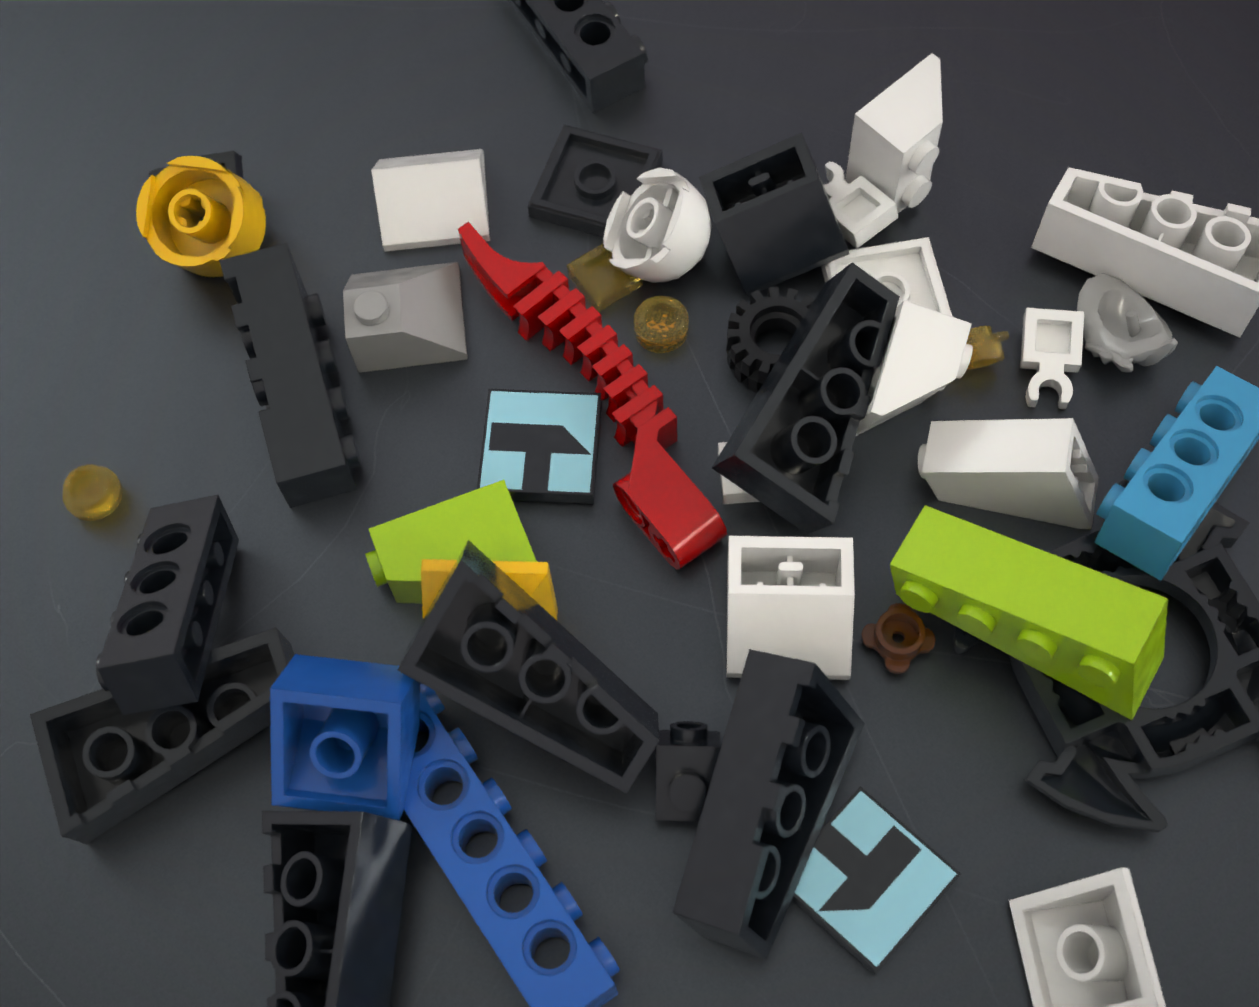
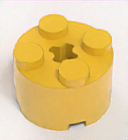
(192, 189)

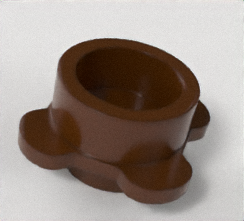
(903, 621)

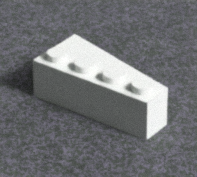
(1157, 245)

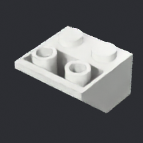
(791, 601)

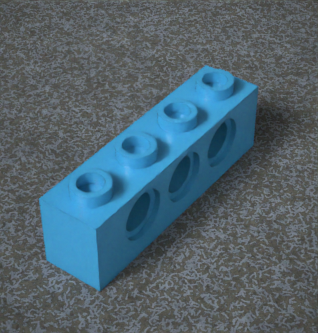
(1183, 474)

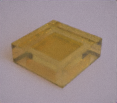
(601, 280)

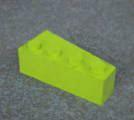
(1035, 607)

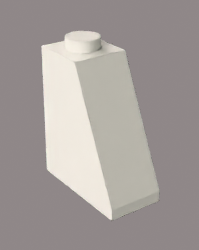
(1013, 468)

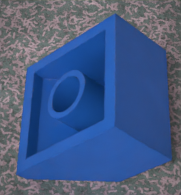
(342, 735)

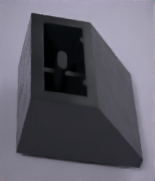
(774, 214)

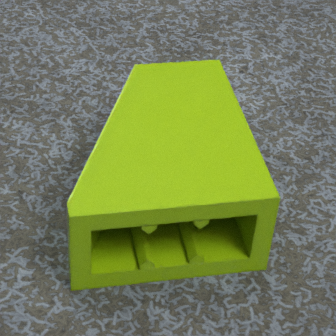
(441, 532)

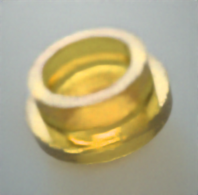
(91, 492)

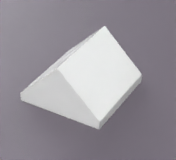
(429, 198)
(1087, 944)

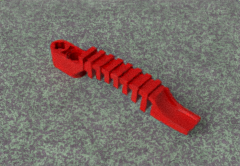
(656, 490)

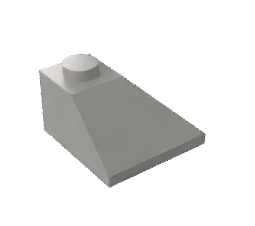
(405, 317)

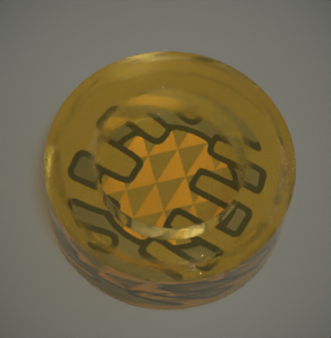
(661, 324)

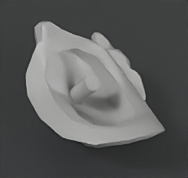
(1122, 325)

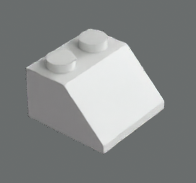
(899, 136)
(919, 359)

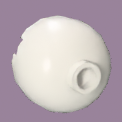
(658, 228)

